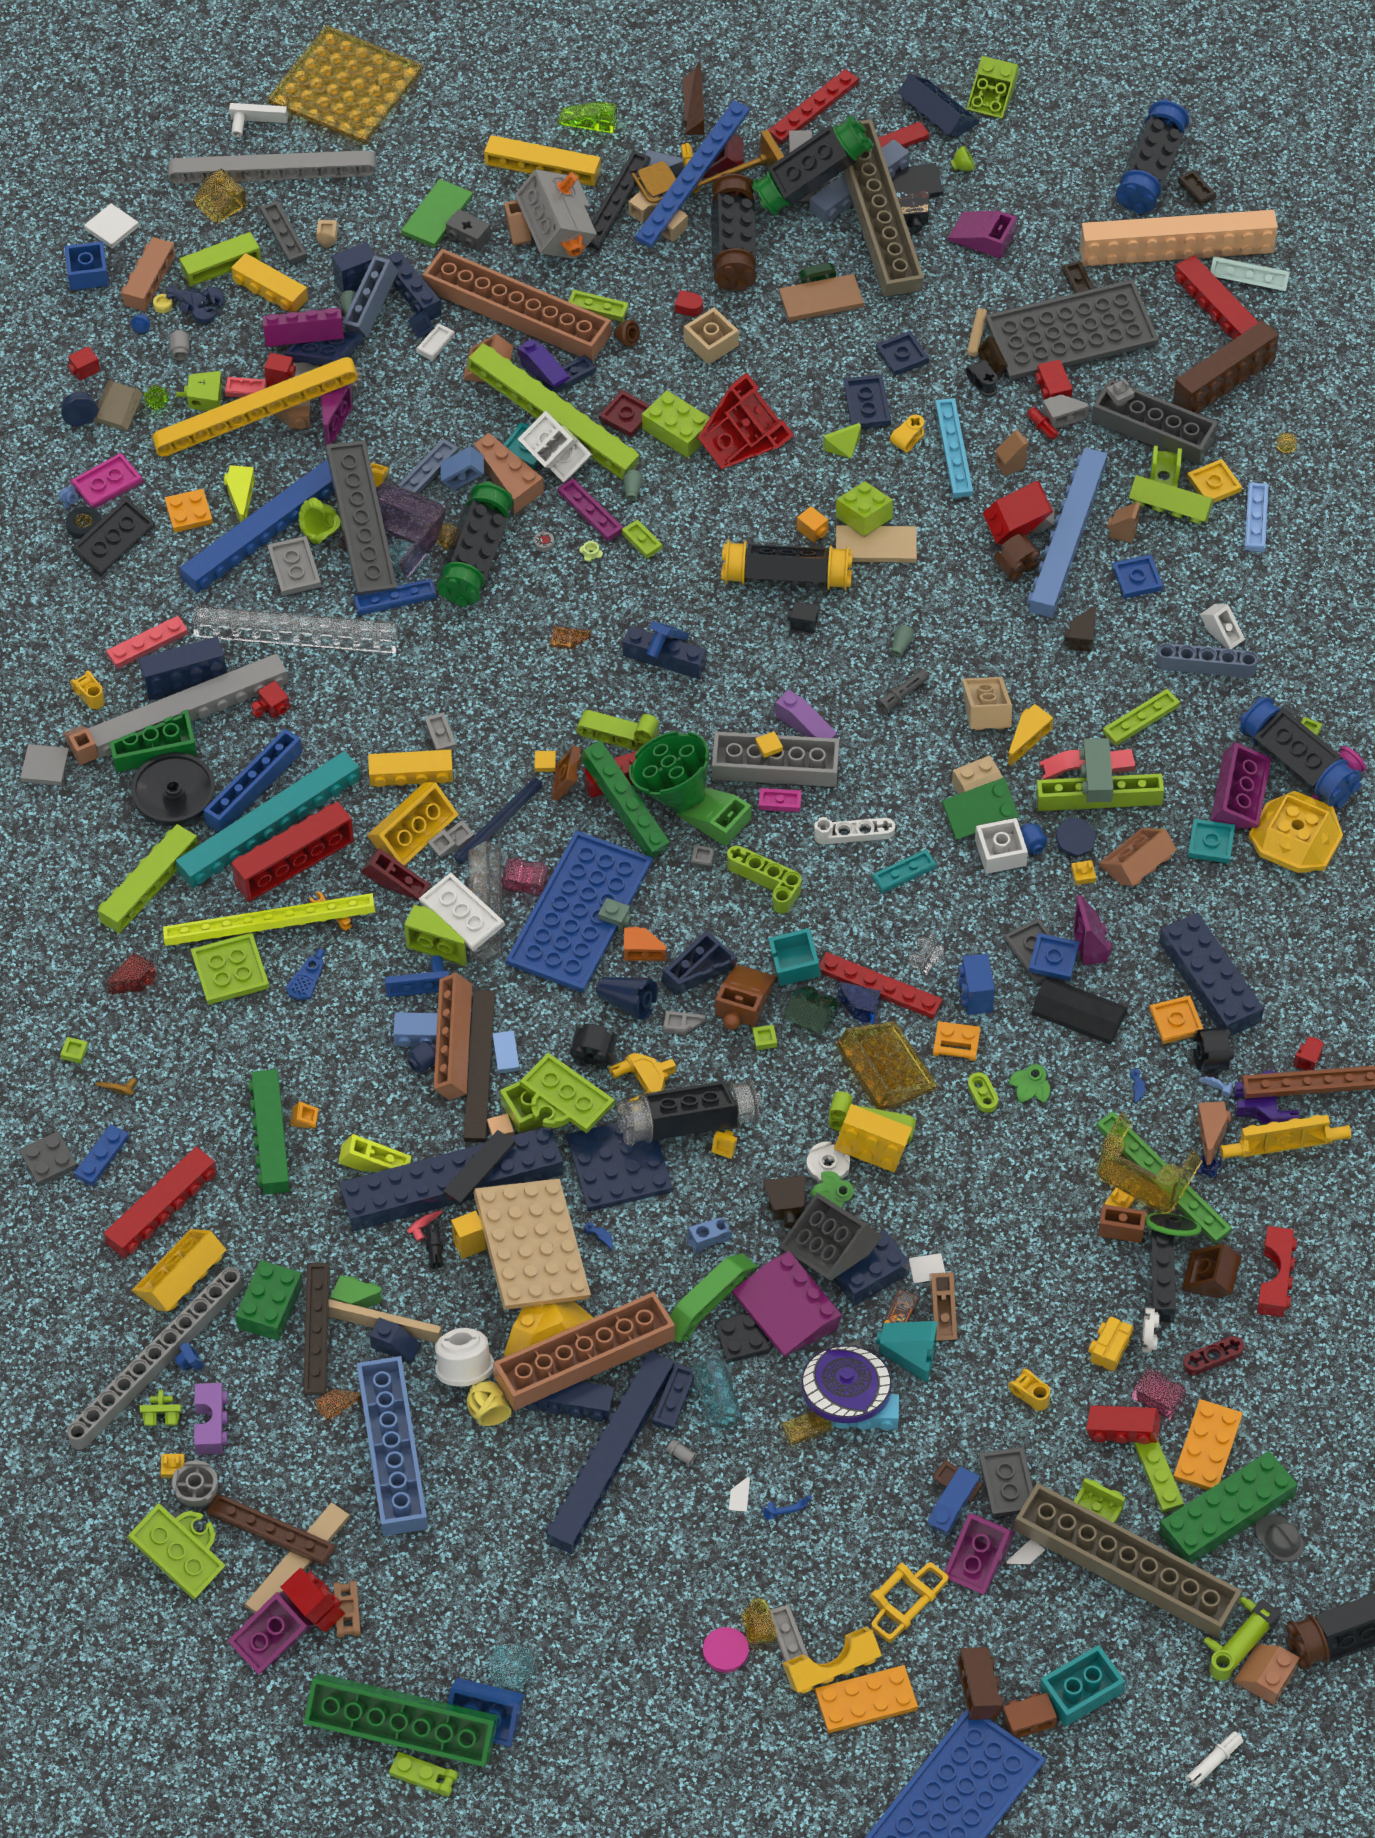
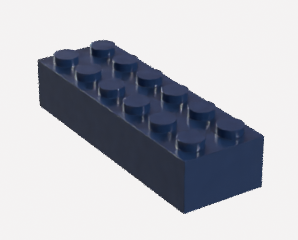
(1211, 974)

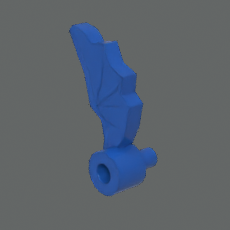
(1138, 1088)
(601, 1234)

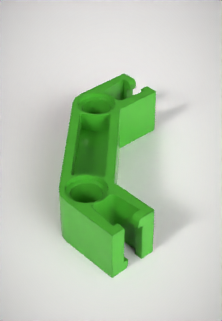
(709, 1294)

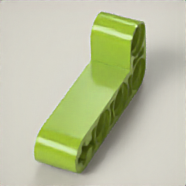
(617, 730)
(741, 862)
(840, 1105)

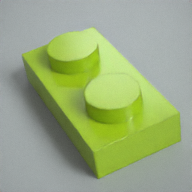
(642, 539)

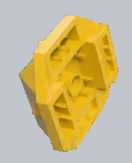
(1300, 849)

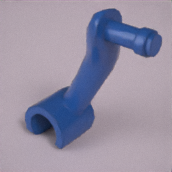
(772, 1512)

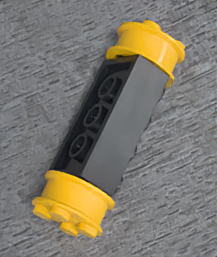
(787, 564)

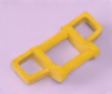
(927, 1595)

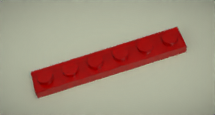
(813, 106)
(891, 989)

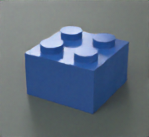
(86, 265)
(976, 984)

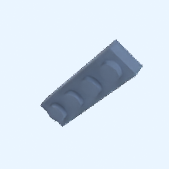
(428, 467)

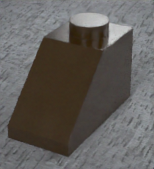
(1081, 631)

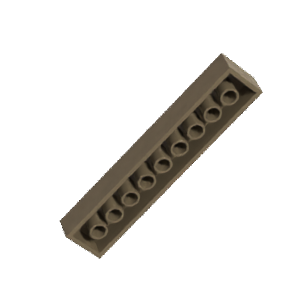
(883, 221)
(1127, 1560)

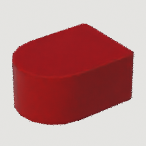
(689, 304)

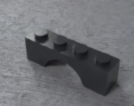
(1163, 1275)

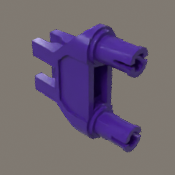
(1261, 1108)

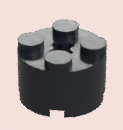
(593, 1046)
(1212, 1049)

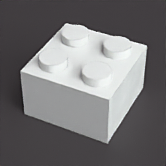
(1001, 845)

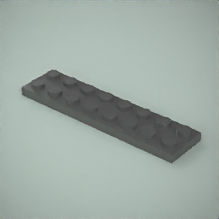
(360, 517)

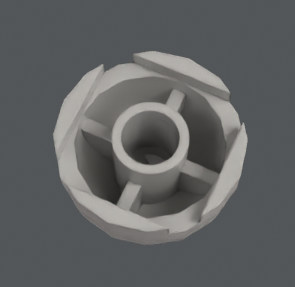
(195, 1483)

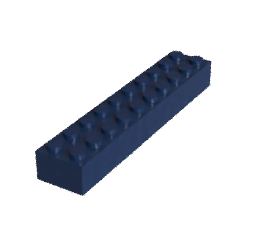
(420, 1184)

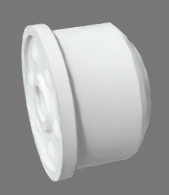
(463, 1357)

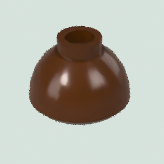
(627, 333)

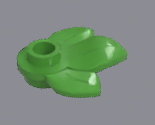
(1031, 1086)
(830, 1188)

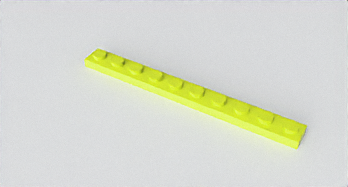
(269, 919)

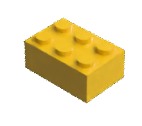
(872, 1138)

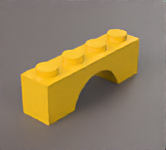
(858, 1649)

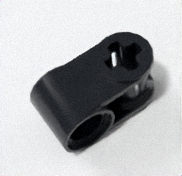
(983, 378)

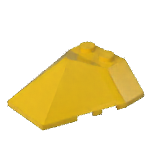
(543, 1322)

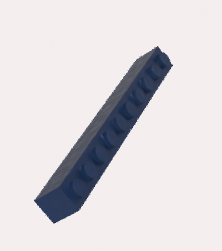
(610, 1453)

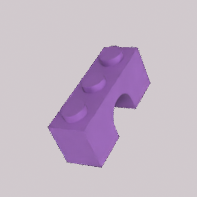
(210, 1436)

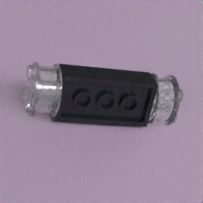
(688, 1111)

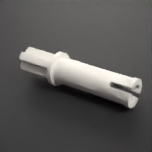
(1218, 1755)

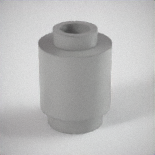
(179, 345)

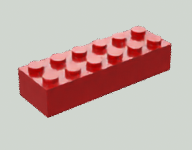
(292, 851)

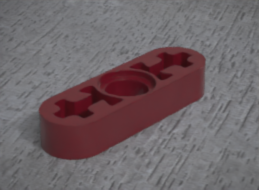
(1208, 1364)

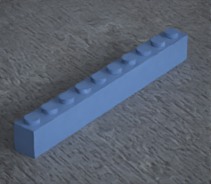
(1068, 532)

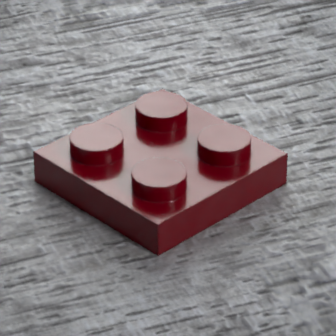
(624, 413)

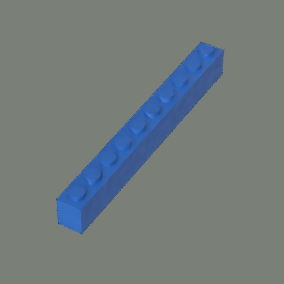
(256, 529)

